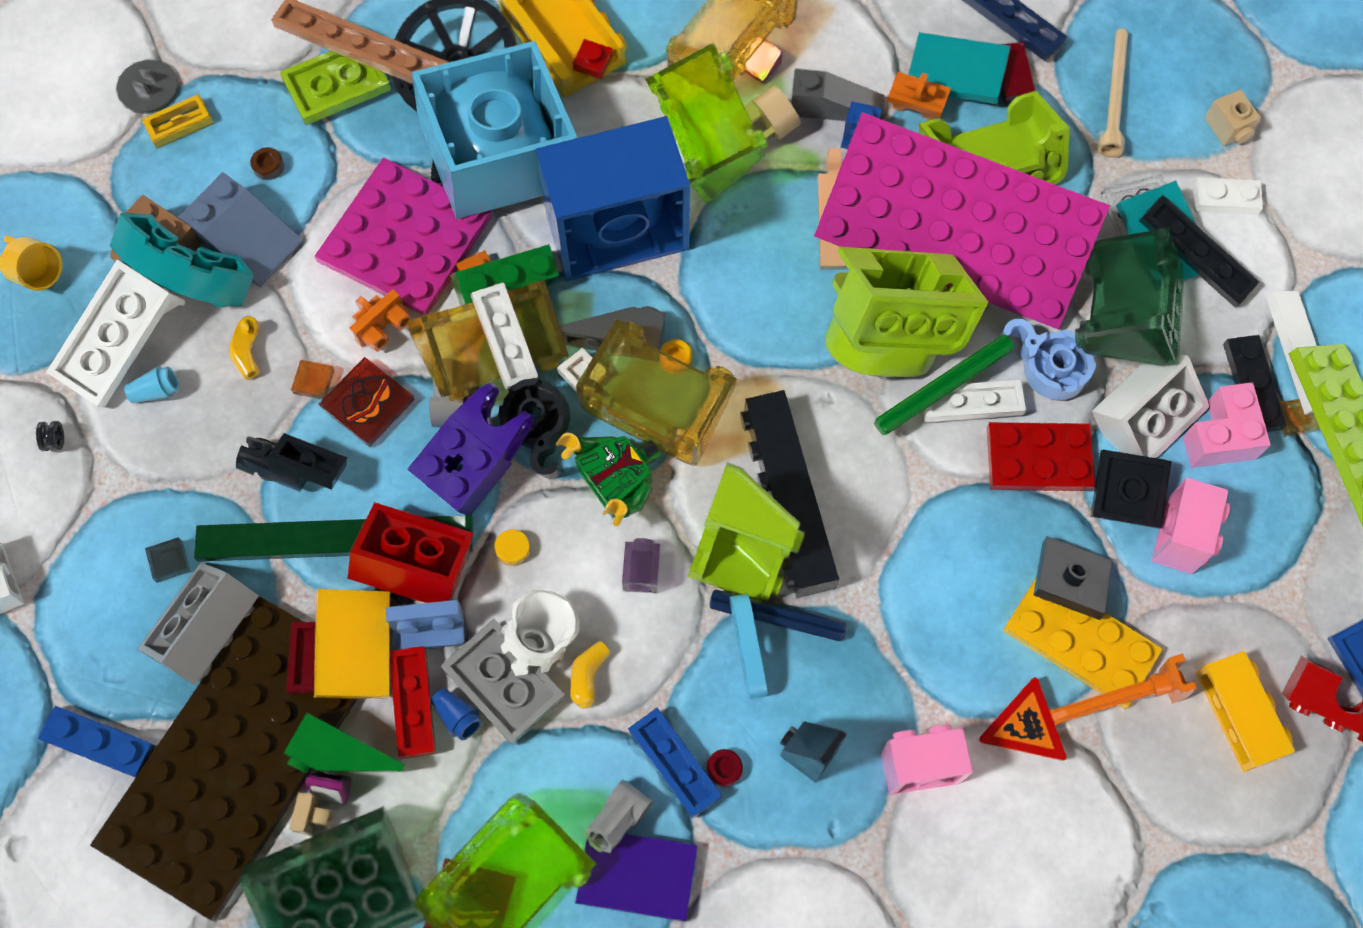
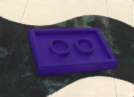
(641, 877)

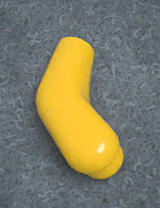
(241, 345)
(583, 674)

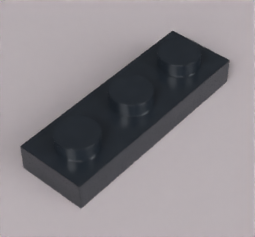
(1250, 365)

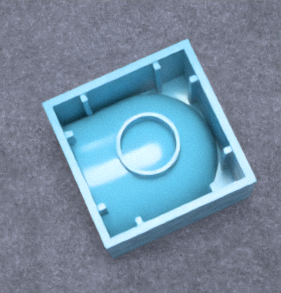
(486, 121)

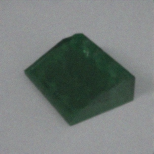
(336, 880)

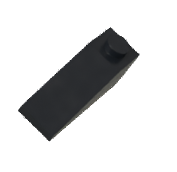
(811, 748)

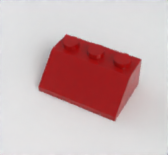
(409, 555)

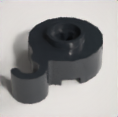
(547, 428)

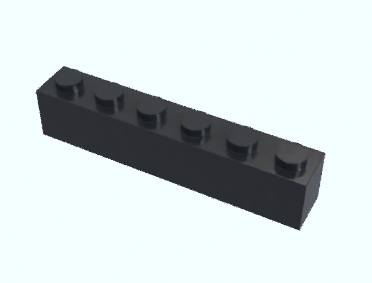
(788, 482)

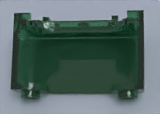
(1135, 299)

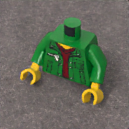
(613, 471)

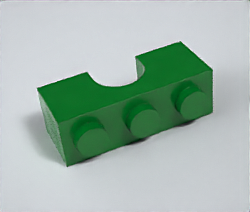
(514, 271)

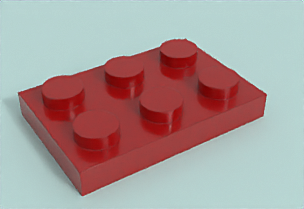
(1040, 456)

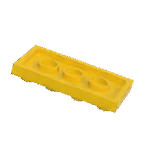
(1091, 650)

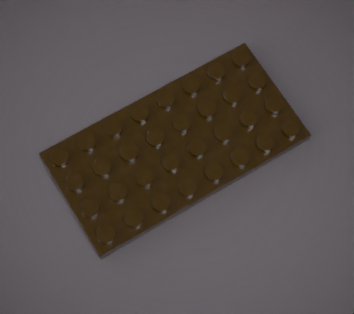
(219, 771)

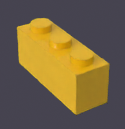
(1245, 711)

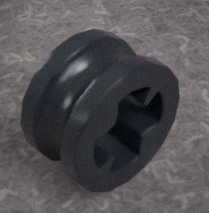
(50, 436)

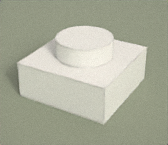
(574, 367)

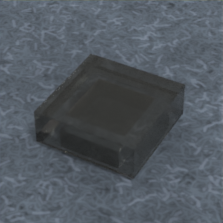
(167, 559)

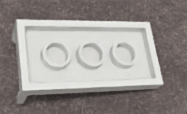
(111, 333)

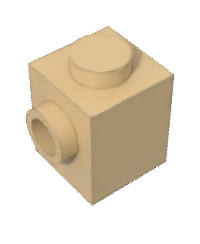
(1232, 118)

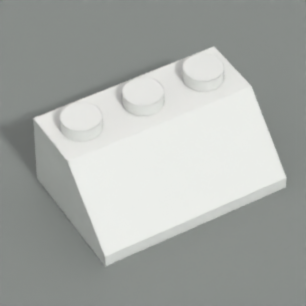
(1152, 408)

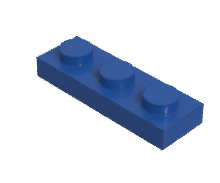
(96, 741)
(674, 763)

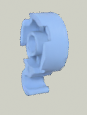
(1041, 355)

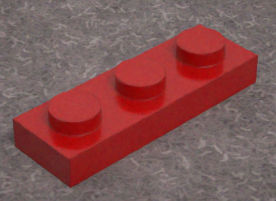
(412, 702)

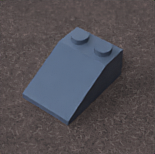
(237, 223)

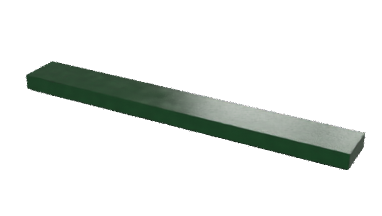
(289, 539)

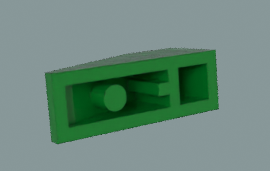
(331, 750)

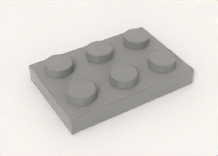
(487, 679)

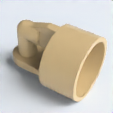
(774, 112)

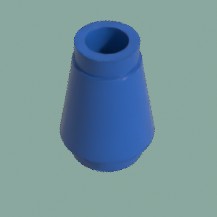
(457, 715)

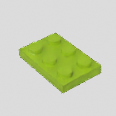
(331, 85)

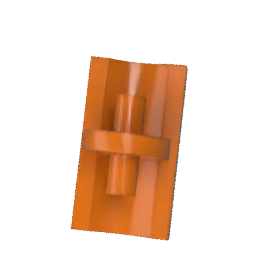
(918, 95)
(375, 316)

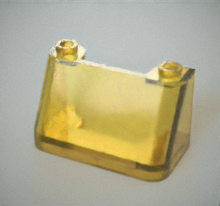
(733, 27)
(458, 350)
(654, 393)

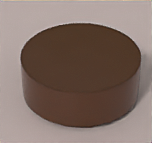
(267, 163)

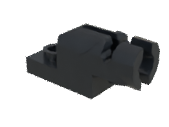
(290, 462)

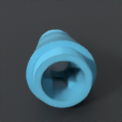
(153, 385)

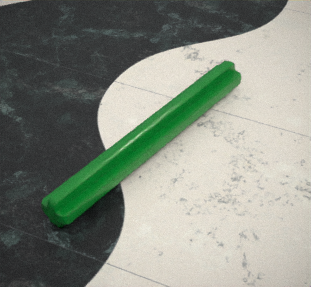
(943, 384)

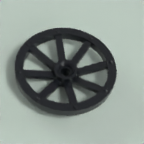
(451, 51)

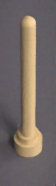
(1112, 142)

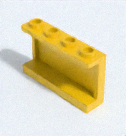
(559, 32)

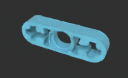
(748, 646)

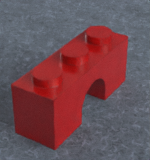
(1314, 690)

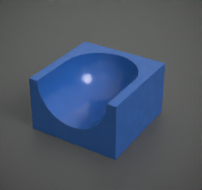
(615, 197)

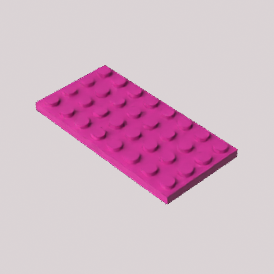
(1006, 228)

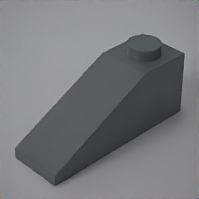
(829, 96)
(592, 331)

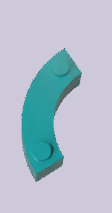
(195, 274)

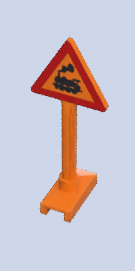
(1030, 725)

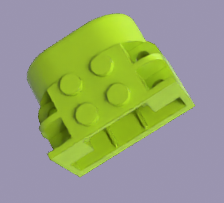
(899, 312)

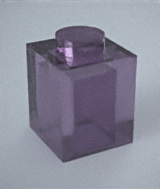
(641, 566)

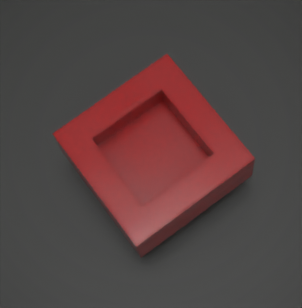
(592, 59)

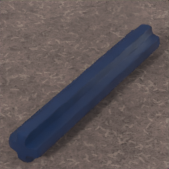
(784, 617)

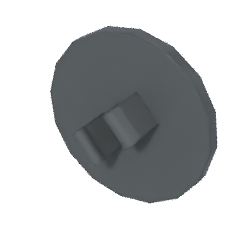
(147, 86)

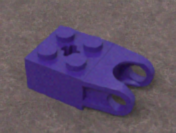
(478, 445)

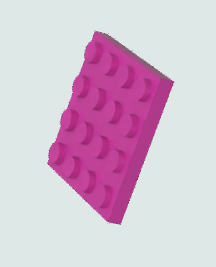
(401, 237)

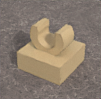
(308, 814)

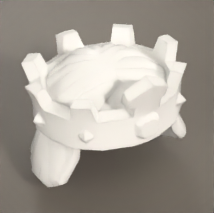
(539, 630)

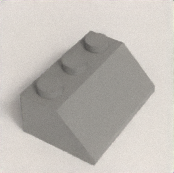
(199, 623)

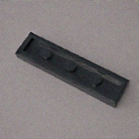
(1201, 252)

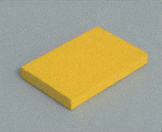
(351, 644)

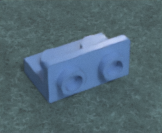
(427, 625)

